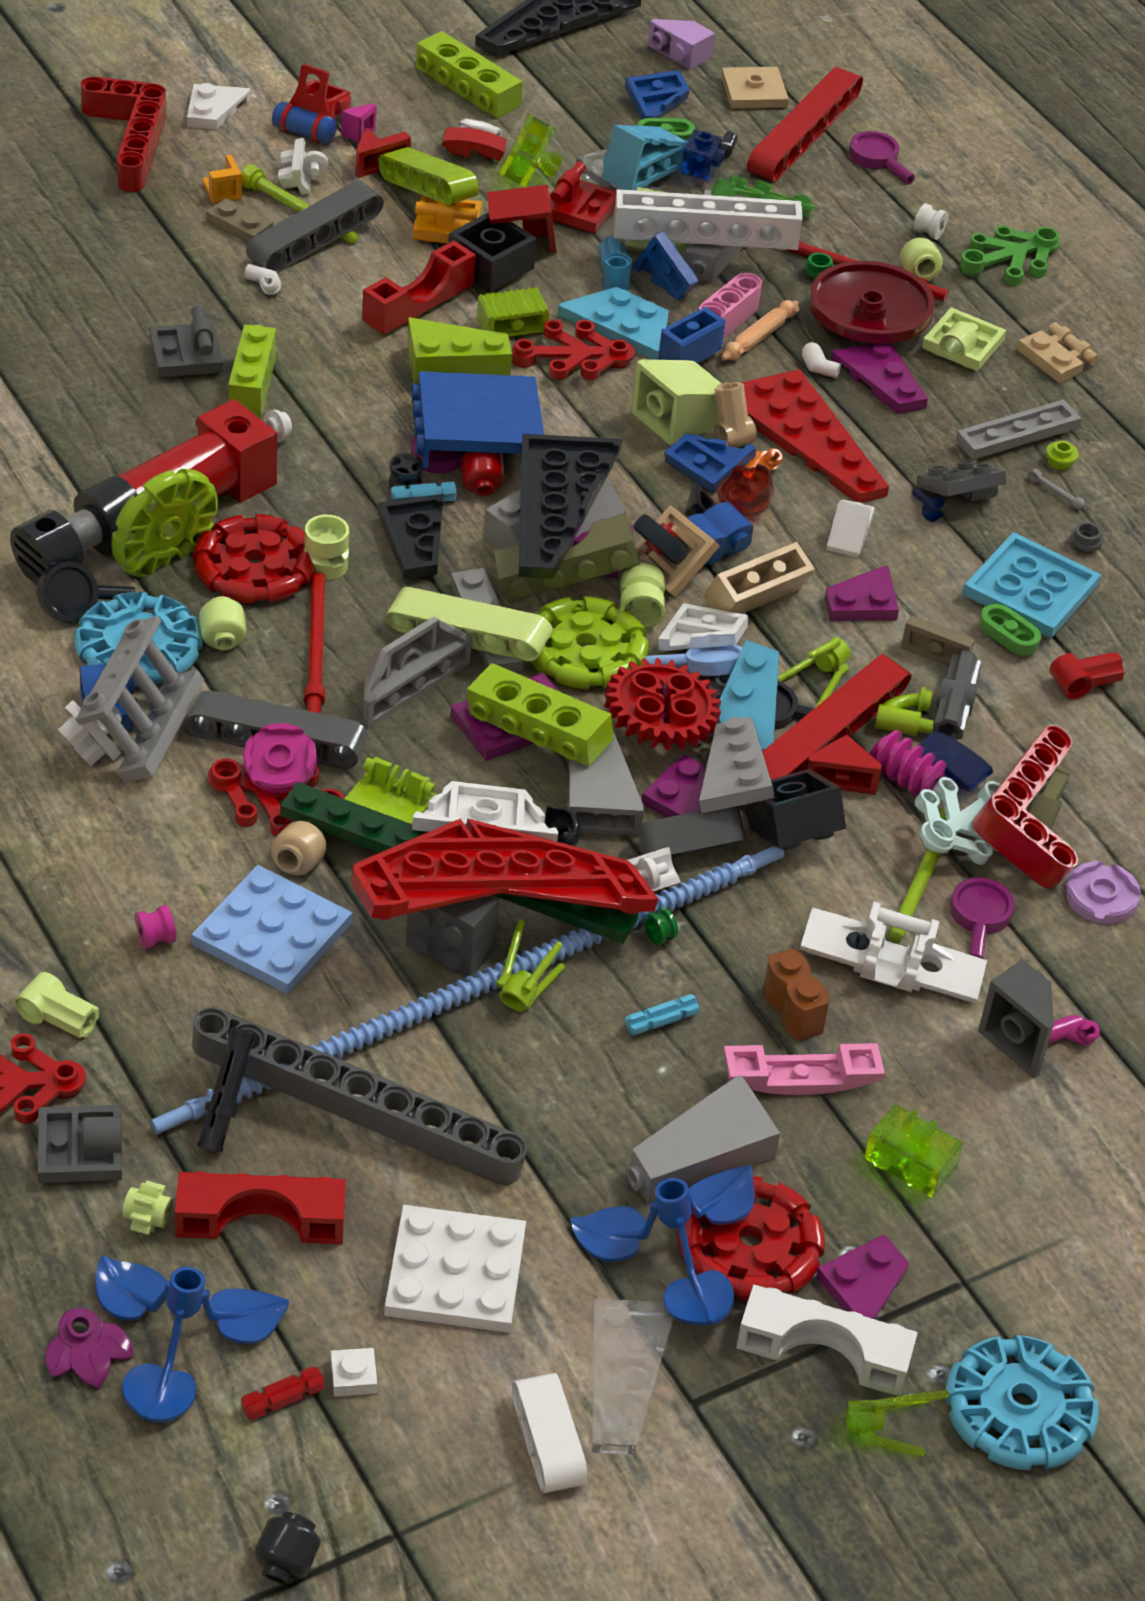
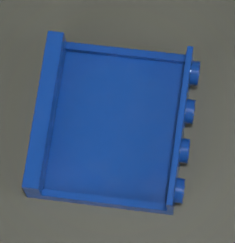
(474, 412)

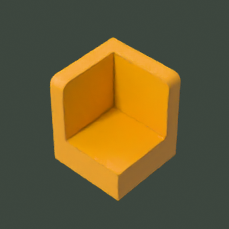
(224, 182)

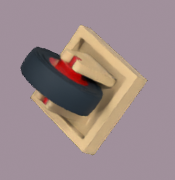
(673, 547)

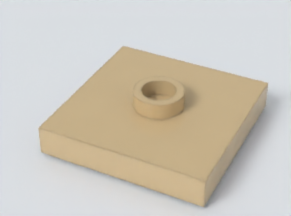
(754, 87)

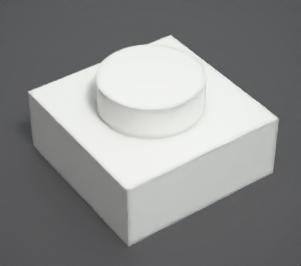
(353, 1372)

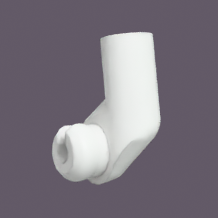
(480, 125)
(265, 277)

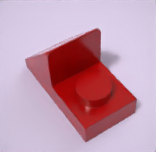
(372, 147)

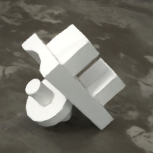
(300, 167)
(89, 738)
(657, 868)

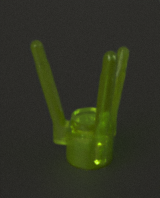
(868, 1415)

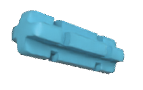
(448, 490)
(662, 1015)

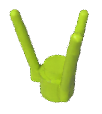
(828, 658)
(521, 988)

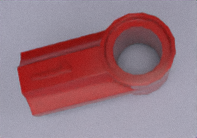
(1080, 675)

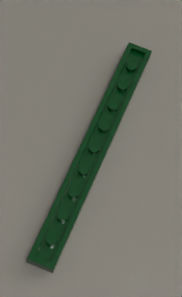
(383, 832)

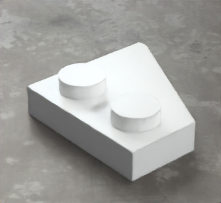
(214, 104)
(702, 628)

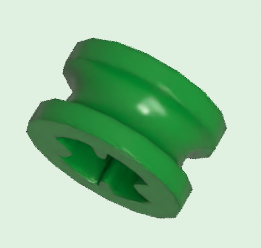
(660, 926)

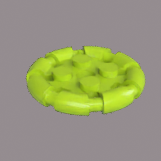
(162, 516)
(587, 623)

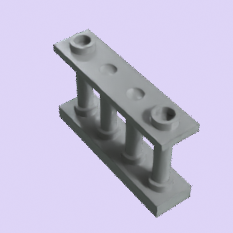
(167, 708)

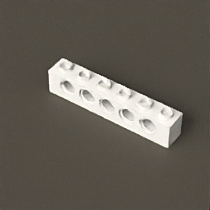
(708, 219)

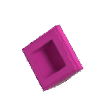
(357, 119)

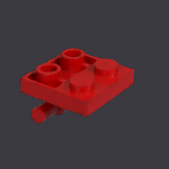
(581, 202)

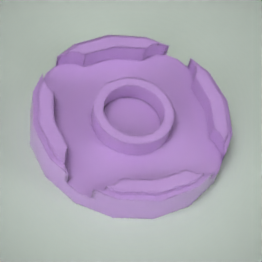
(1102, 892)

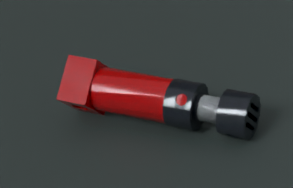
(230, 449)

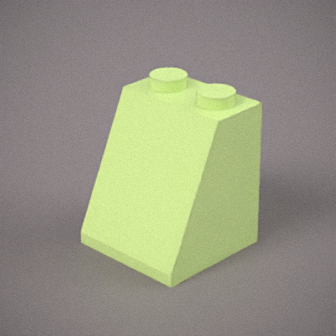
(674, 398)

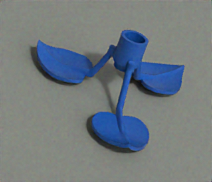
(722, 1198)
(131, 1288)

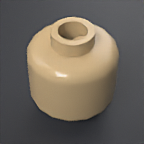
(298, 848)

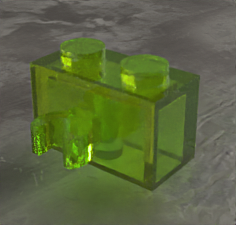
(529, 152)
(913, 1150)

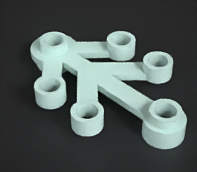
(941, 834)

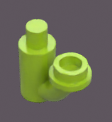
(895, 716)

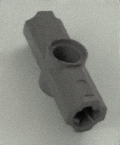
(957, 694)

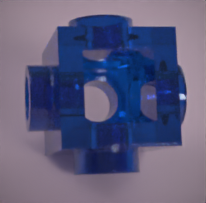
(702, 155)

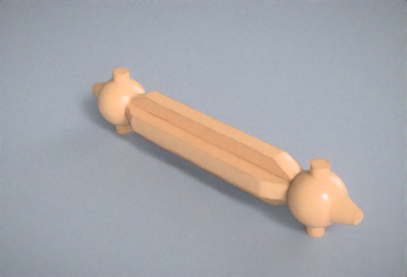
(759, 330)

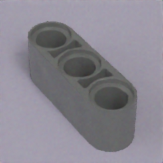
(692, 832)

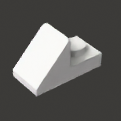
(850, 528)

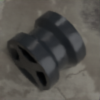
(405, 470)

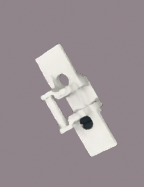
(892, 964)

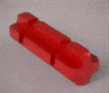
(282, 1393)

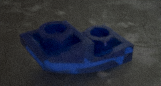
(962, 763)

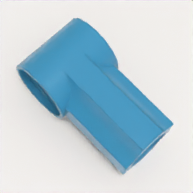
(614, 263)

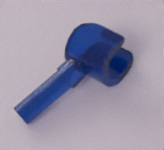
(930, 507)

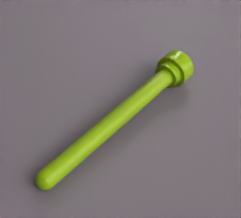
(254, 179)
(917, 887)

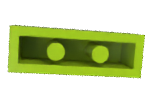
(253, 367)

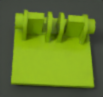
(388, 793)

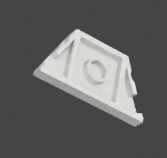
(485, 803)

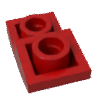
(463, 140)

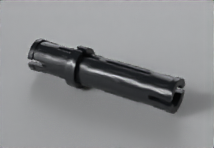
(226, 1090)

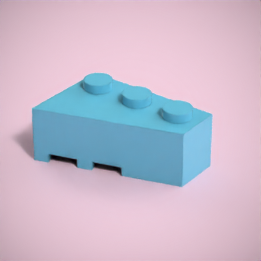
(641, 155)

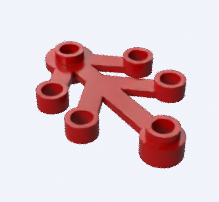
(610, 353)
(230, 777)
(55, 1079)

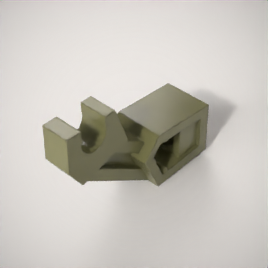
(1047, 805)

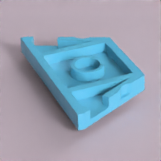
(620, 316)

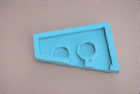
(753, 690)

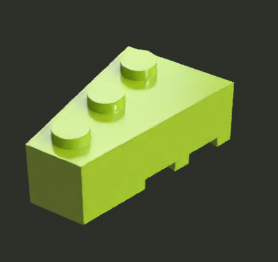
(456, 349)

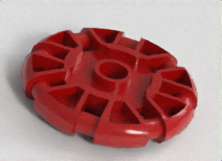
(253, 580)
(776, 1240)

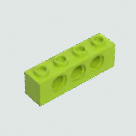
(469, 74)
(540, 714)

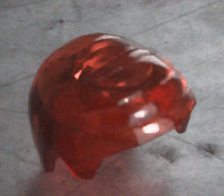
(747, 489)

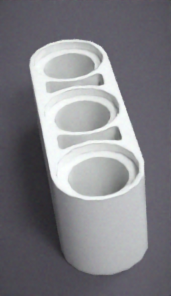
(549, 1433)

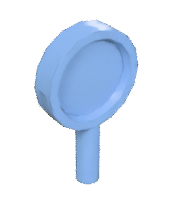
(708, 661)

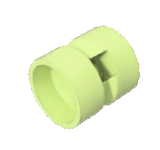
(328, 545)
(643, 593)

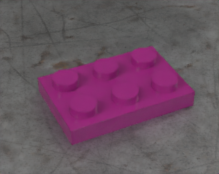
(488, 738)

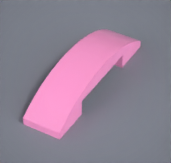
(805, 1074)

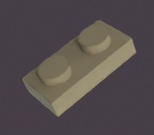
(237, 220)
(934, 640)

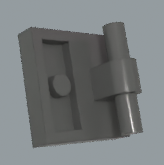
(187, 347)

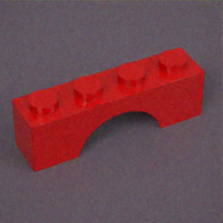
(445, 275)
(215, 1200)

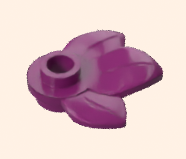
(87, 1352)

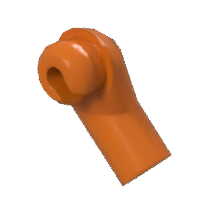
(770, 459)

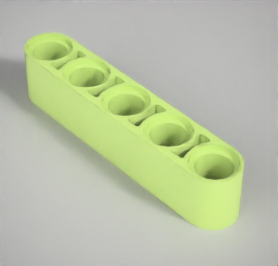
(490, 626)

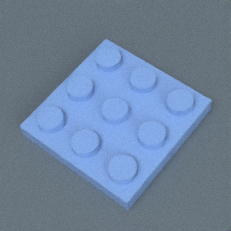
(272, 929)

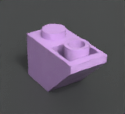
(682, 41)

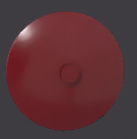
(872, 302)

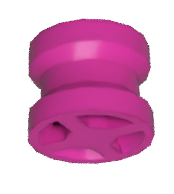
(155, 927)

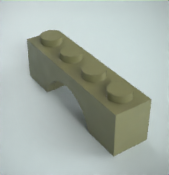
(603, 551)

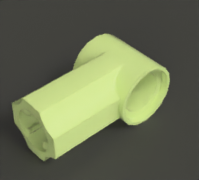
(49, 1001)

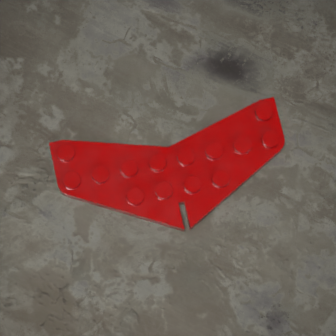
(487, 860)

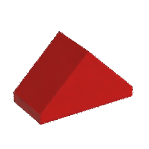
(847, 766)

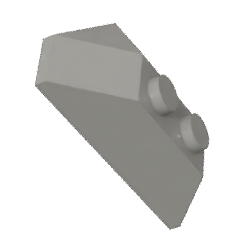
(412, 667)

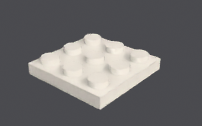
(455, 1268)

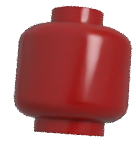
(482, 472)

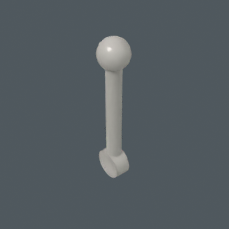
(1036, 476)

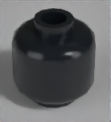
(287, 1547)

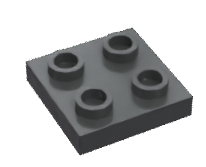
(969, 479)
(80, 1143)

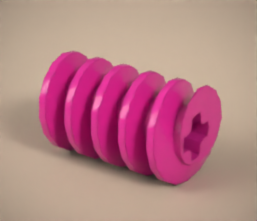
(907, 766)

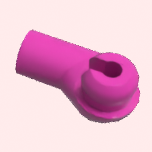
(1075, 1030)

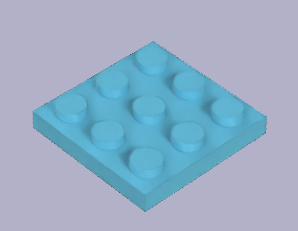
(1032, 583)

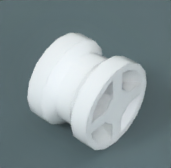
(930, 221)

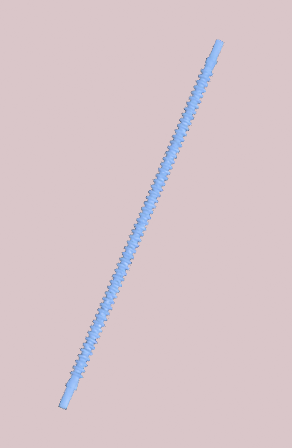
(453, 995)

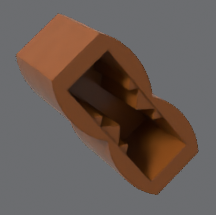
(796, 994)

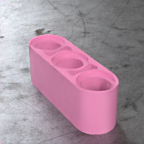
(736, 300)

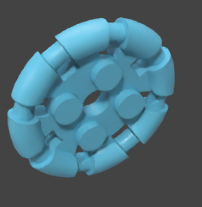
(105, 622)
(1016, 1422)

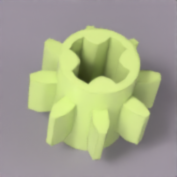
(147, 1207)

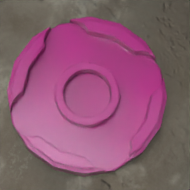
(279, 757)

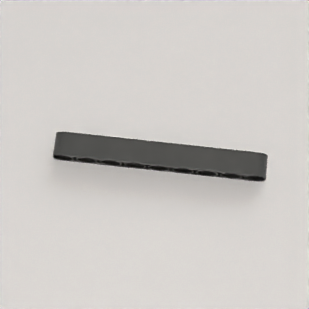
(377, 1098)

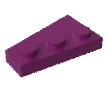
(886, 375)

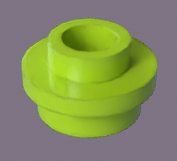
(1061, 455)

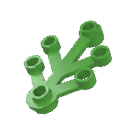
(737, 186)
(1043, 241)

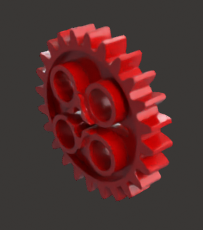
(638, 705)

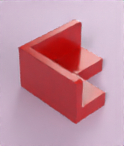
(525, 204)

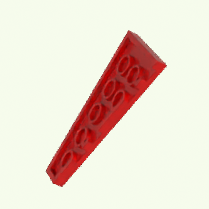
(803, 424)

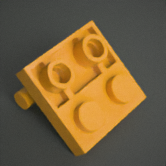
(437, 219)

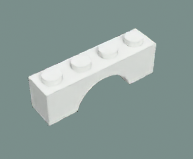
(783, 1321)

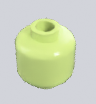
(921, 258)
(222, 622)

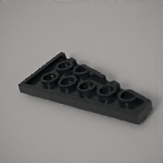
(544, 19)
(556, 494)

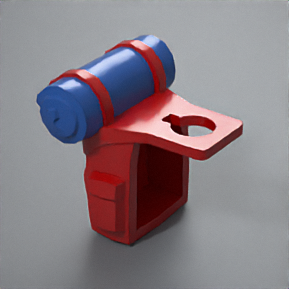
(312, 107)

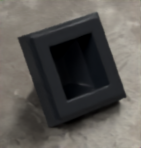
(698, 501)

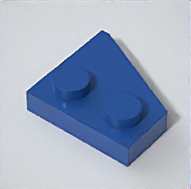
(657, 92)
(666, 266)
(707, 459)

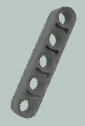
(315, 227)
(236, 719)

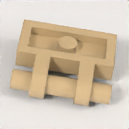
(1052, 357)

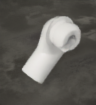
(817, 363)

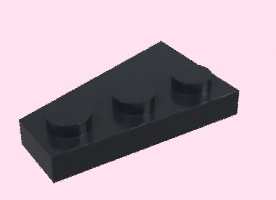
(414, 533)

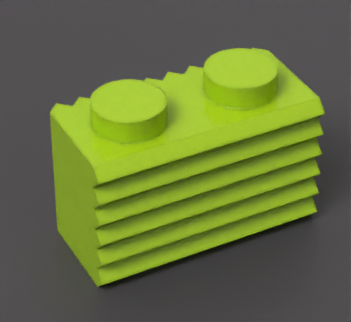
(513, 312)

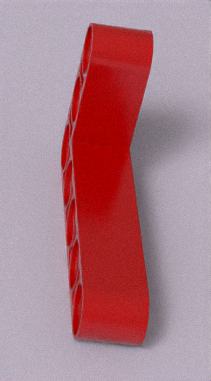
(143, 107)
(1014, 830)

